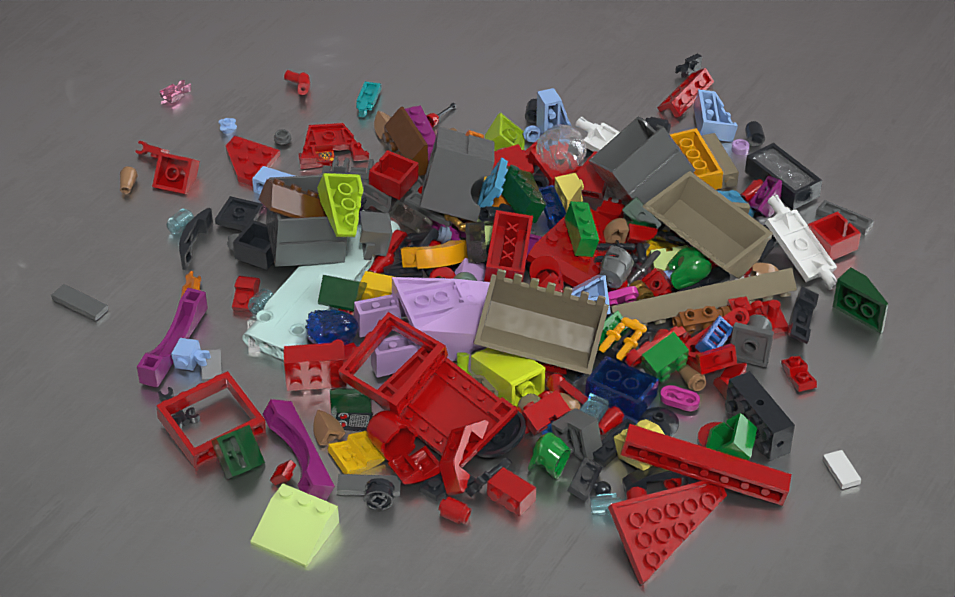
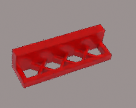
(686, 92)

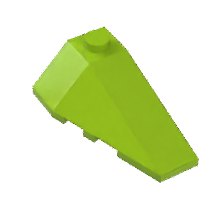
(341, 201)

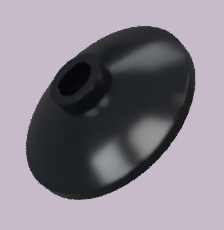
(664, 418)

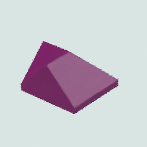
(769, 188)

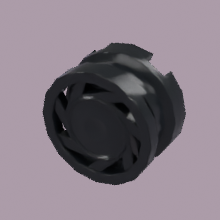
(379, 493)

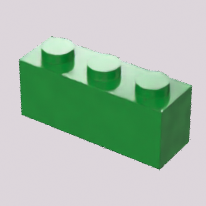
(581, 229)

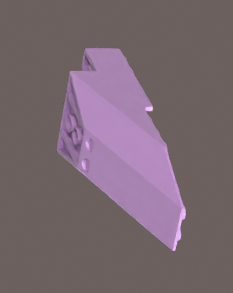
(437, 306)

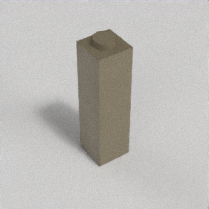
(730, 172)

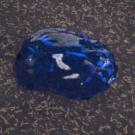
(330, 325)

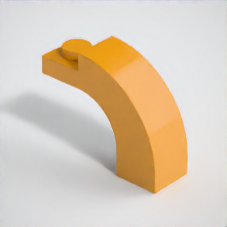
(435, 256)

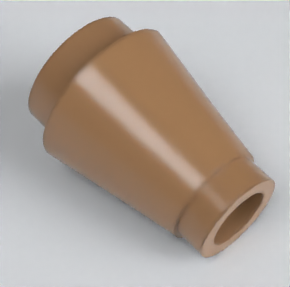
(127, 179)
(693, 378)

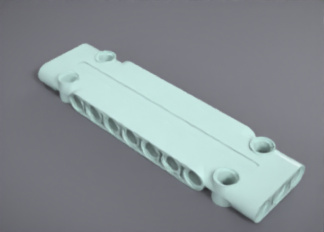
(286, 312)

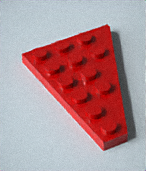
(661, 522)

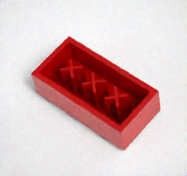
(508, 244)

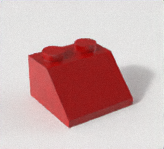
(175, 173)

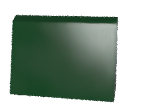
(340, 292)
(349, 401)

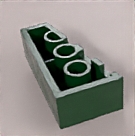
(523, 193)

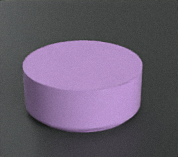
(740, 147)

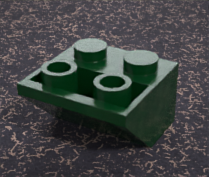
(238, 451)

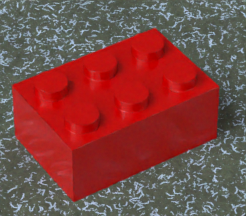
(314, 366)

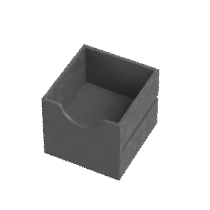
(640, 162)
(457, 173)
(303, 239)

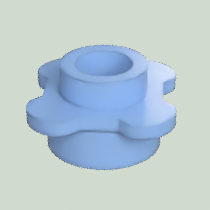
(227, 125)

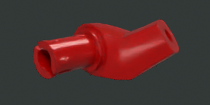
(301, 79)

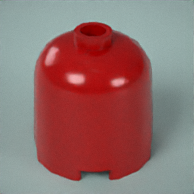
(391, 434)

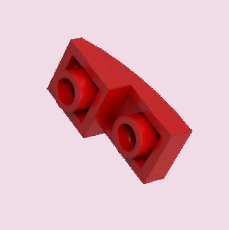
(798, 373)

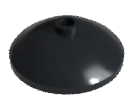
(506, 438)

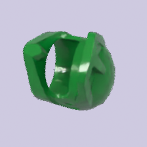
(693, 268)
(547, 453)

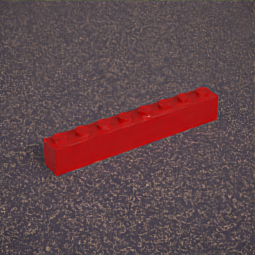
(706, 464)

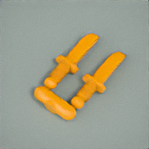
(614, 335)

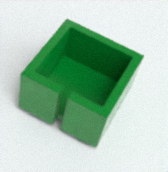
(665, 358)
(733, 442)

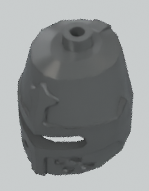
(614, 268)

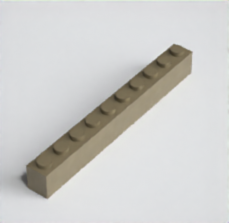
(717, 295)

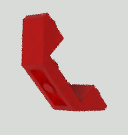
(453, 476)

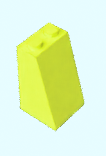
(509, 373)

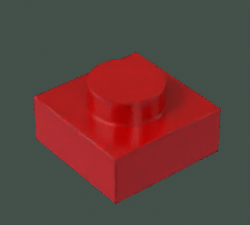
(283, 472)

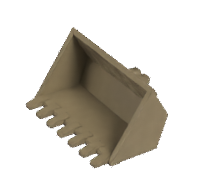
(711, 223)
(541, 322)

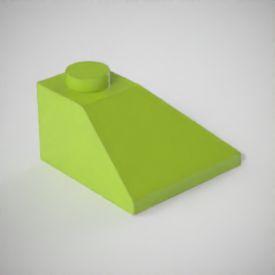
(504, 133)

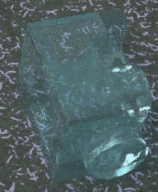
(595, 406)

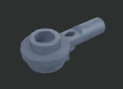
(444, 234)

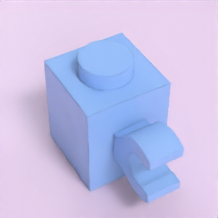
(188, 354)

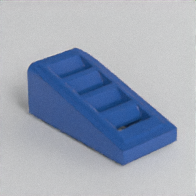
(706, 344)

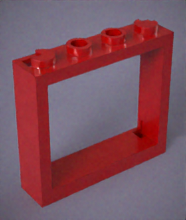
(417, 380)
(201, 391)

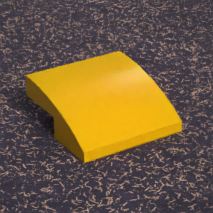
(355, 454)

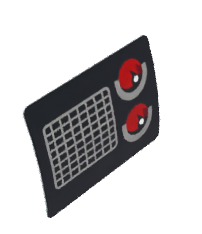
(354, 421)

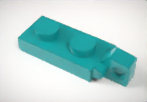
(367, 97)

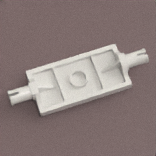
(597, 135)
(800, 244)

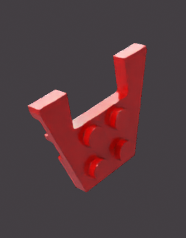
(330, 137)

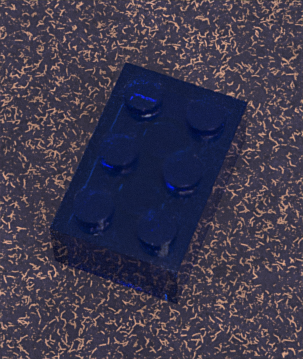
(622, 387)

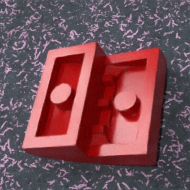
(415, 467)

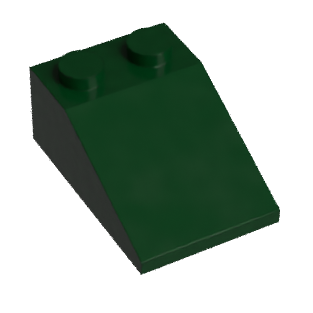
(860, 300)

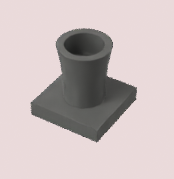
(753, 340)

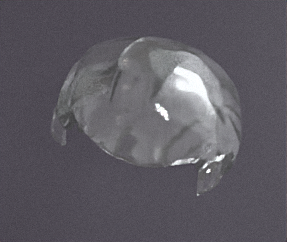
(561, 148)

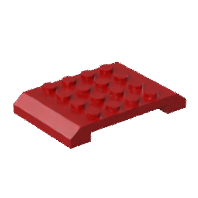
(559, 246)
(449, 402)

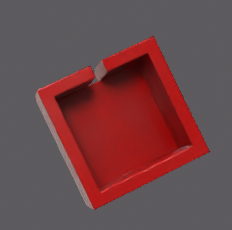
(393, 174)
(831, 235)

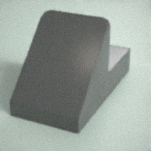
(375, 198)

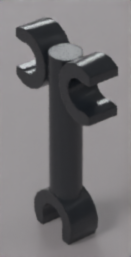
(181, 418)
(486, 476)

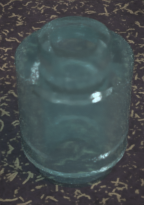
(179, 221)
(259, 300)
(600, 503)

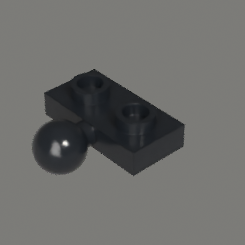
(586, 479)

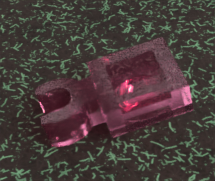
(174, 93)

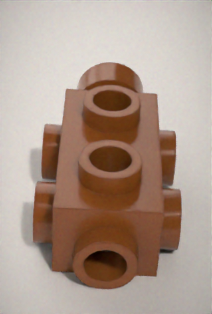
(699, 318)

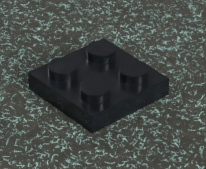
(238, 213)

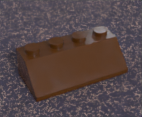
(406, 139)
(291, 200)

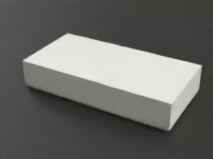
(841, 469)

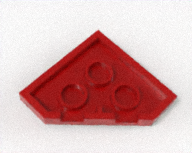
(249, 157)

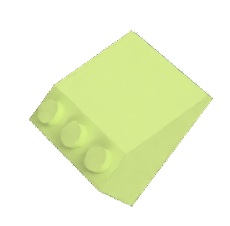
(295, 525)

